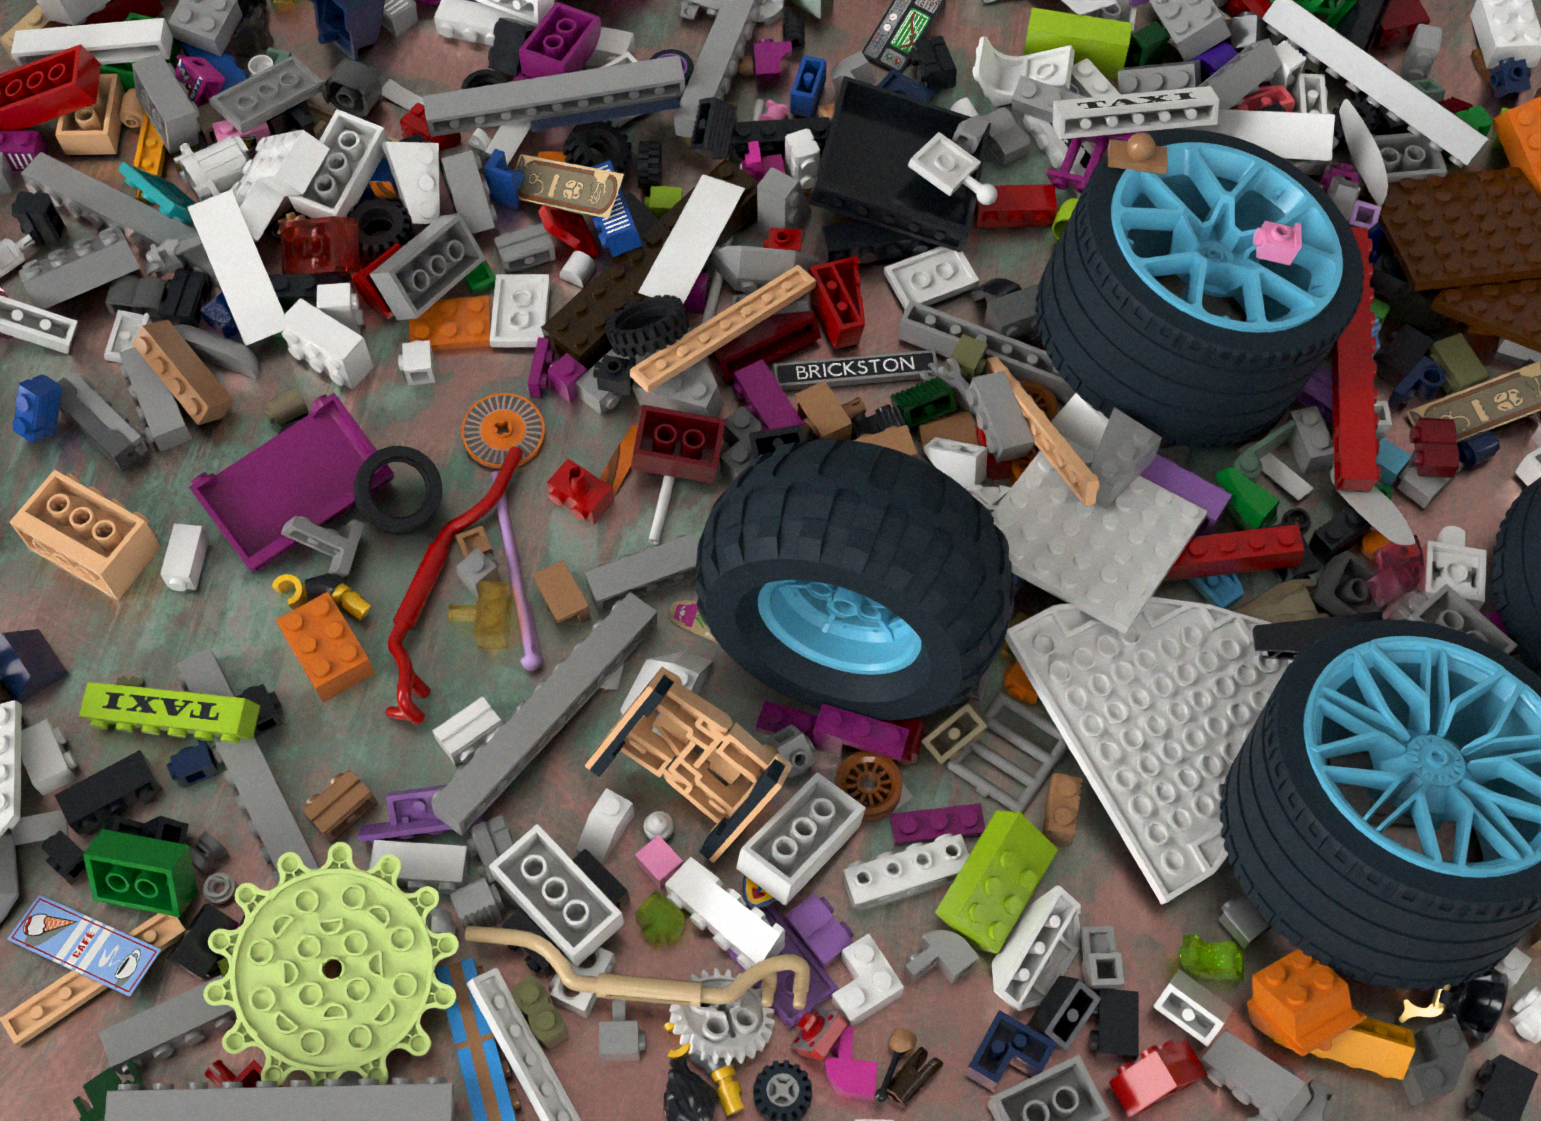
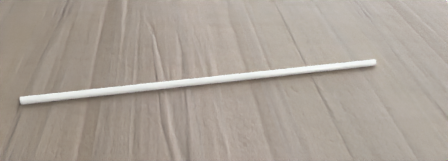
(712, 300)

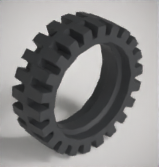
(667, 323)

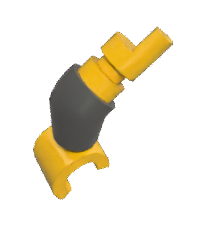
(720, 1073)

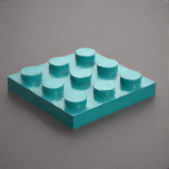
(160, 191)

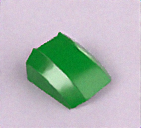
(1249, 504)

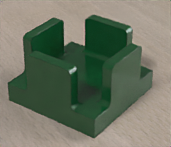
(97, 1089)

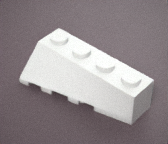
(724, 914)

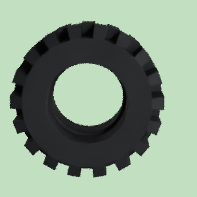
(380, 216)

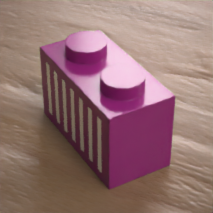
(21, 147)

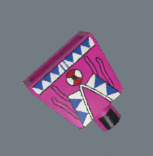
(198, 77)

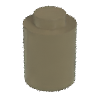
(285, 407)

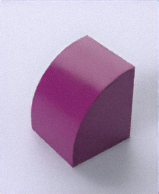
(698, 295)

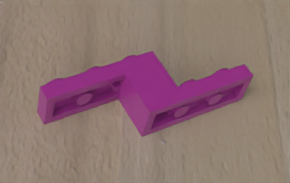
(835, 729)

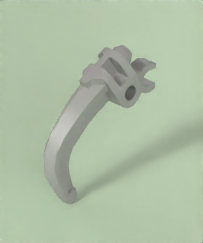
(166, 256)

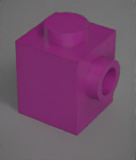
(564, 374)

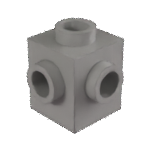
(794, 748)

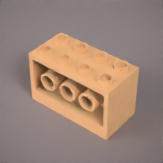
(86, 533)

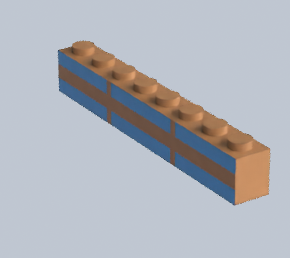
(477, 1049)

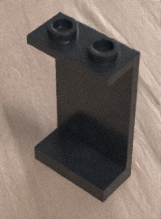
(599, 876)

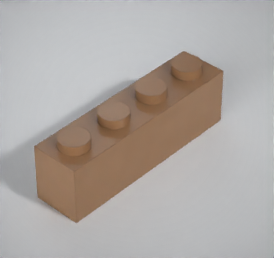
(182, 372)

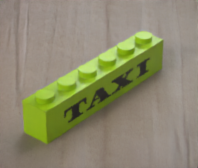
(169, 711)

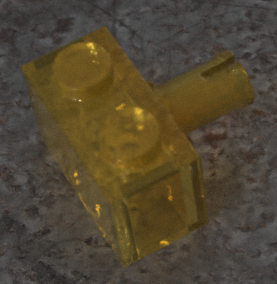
(489, 614)

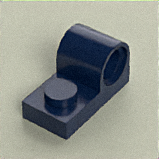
(1422, 381)

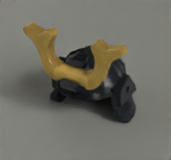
(1473, 1003)

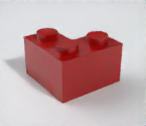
(1158, 1075)

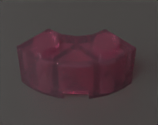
(1395, 571)

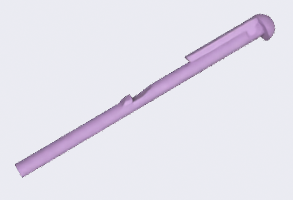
(533, 659)

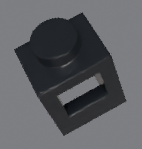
(614, 374)
(64, 856)

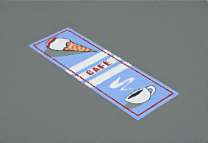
(84, 945)

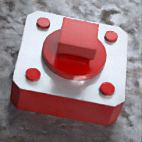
(818, 1033)

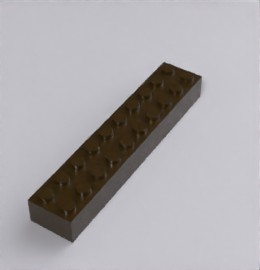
(581, 322)

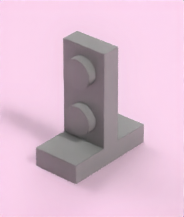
(327, 541)

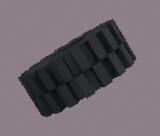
(602, 138)

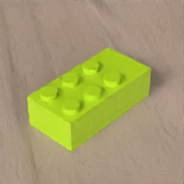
(997, 881)

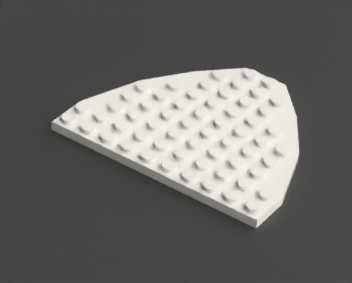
(1153, 720)

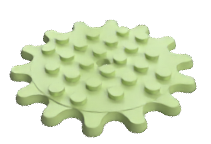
(281, 957)

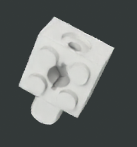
(1454, 564)

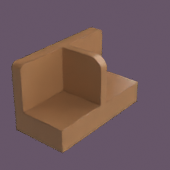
(561, 593)

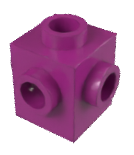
(1342, 168)

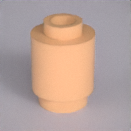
(131, 110)

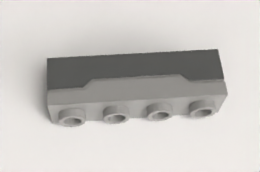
(99, 422)

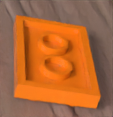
(454, 323)

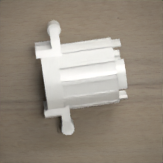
(214, 167)

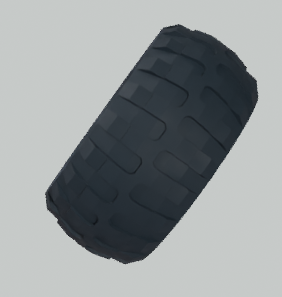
(855, 579)

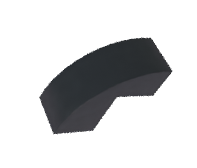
(157, 828)

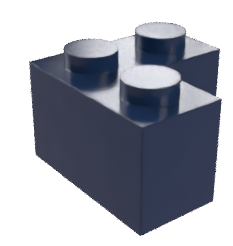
(1011, 1044)

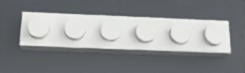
(521, 1048)

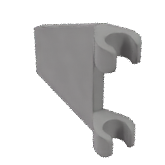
(953, 379)

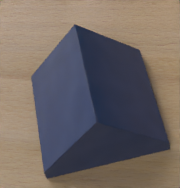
(28, 663)

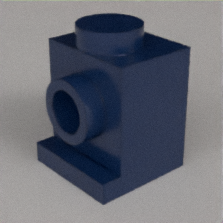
(193, 764)

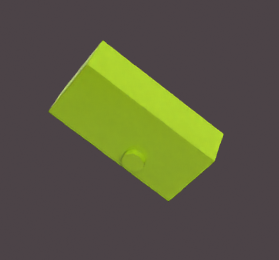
(1095, 38)

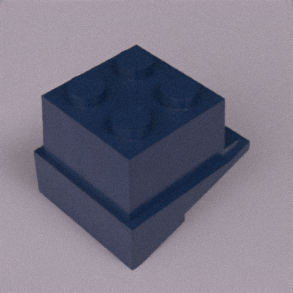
(348, 23)

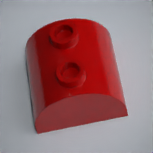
(368, 288)

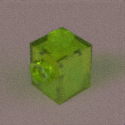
(660, 919)

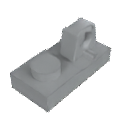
(691, 8)

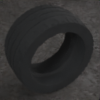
(413, 458)

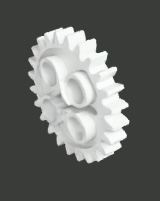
(724, 1028)

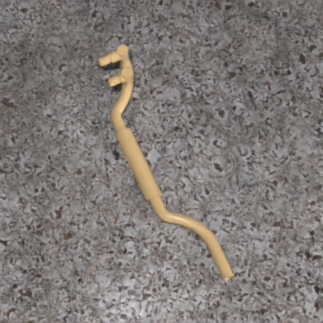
(656, 989)

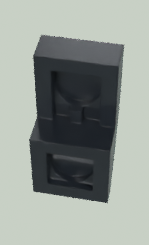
(994, 288)

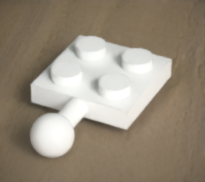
(949, 167)

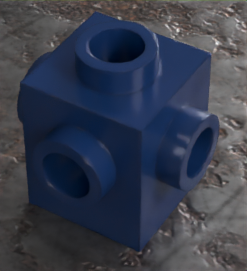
(1510, 78)

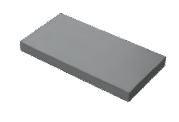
(267, 94)

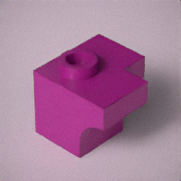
(768, 56)

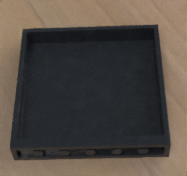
(867, 168)

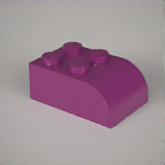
(560, 42)

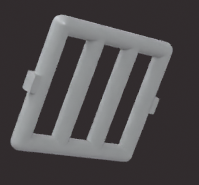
(1033, 783)

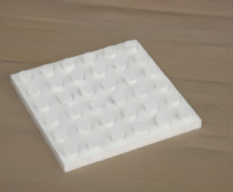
(1089, 554)

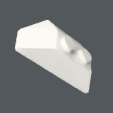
(687, 665)
(1037, 950)

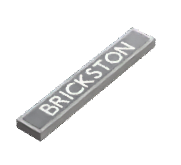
(854, 370)

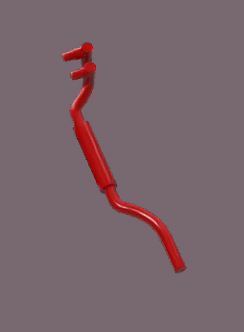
(421, 587)

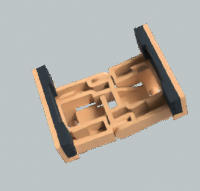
(728, 747)

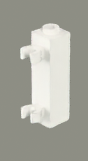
(506, 138)

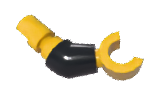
(318, 585)

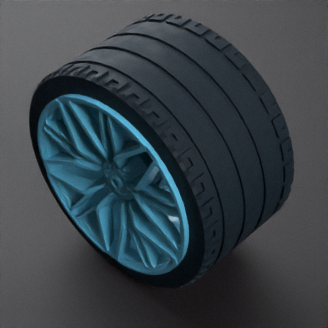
(1447, 741)

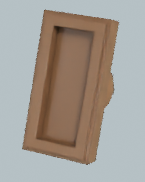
(1138, 154)

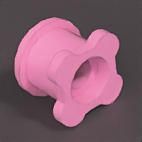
(775, 111)

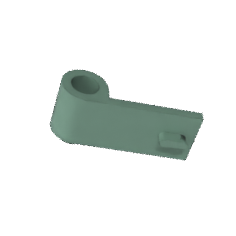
(1249, 461)

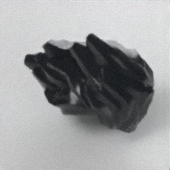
(687, 1094)

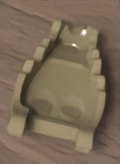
(1283, 603)

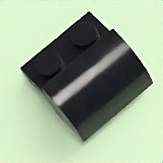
(768, 440)

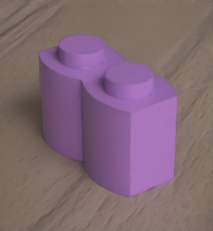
(819, 930)

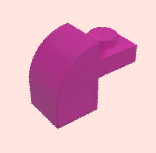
(758, 166)
(848, 1076)

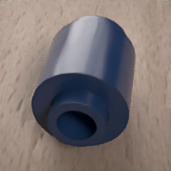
(1478, 448)

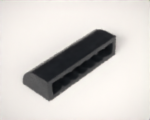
(1362, 23)

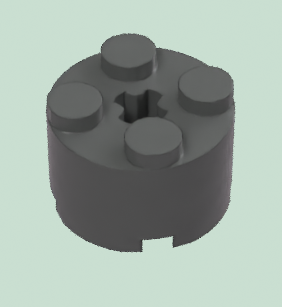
(353, 88)

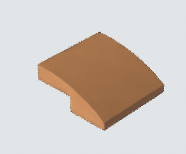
(952, 426)

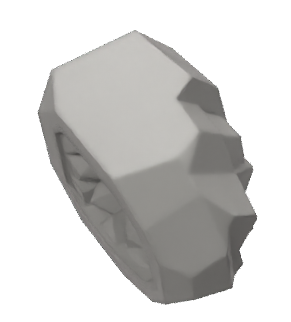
(970, 133)

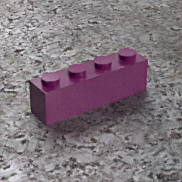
(764, 397)

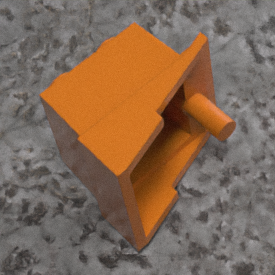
(1301, 1003)

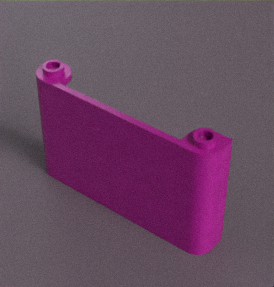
(297, 474)

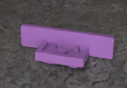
(409, 815)

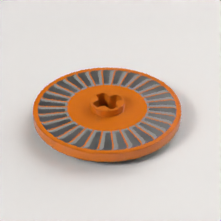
(496, 412)

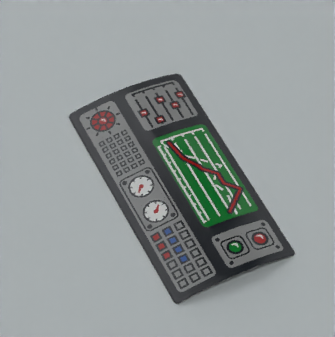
(898, 30)

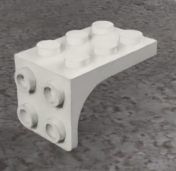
(1000, 73)

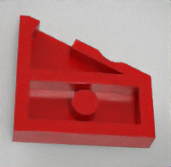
(570, 229)

